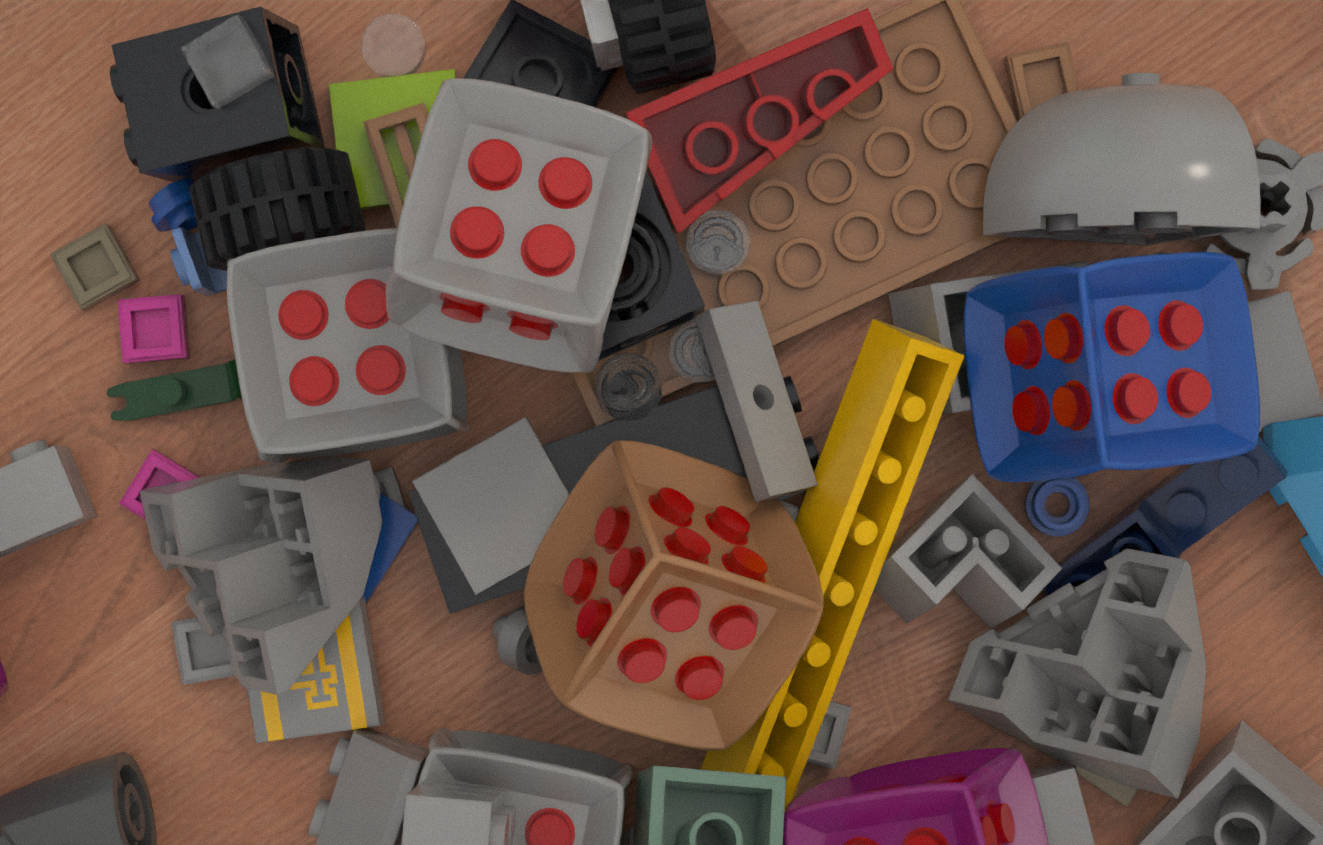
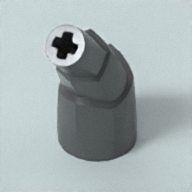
(83, 805)

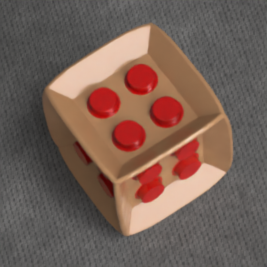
(670, 598)

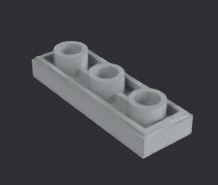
(756, 401)

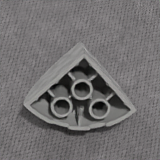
(1125, 167)

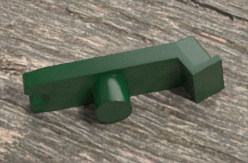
(177, 392)

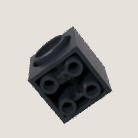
(177, 128)
(661, 285)

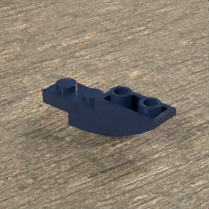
(1175, 512)

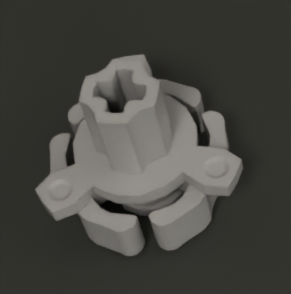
(1295, 203)

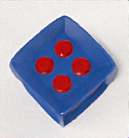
(1111, 367)

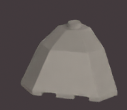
(270, 557)
(1100, 674)

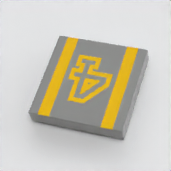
(331, 694)

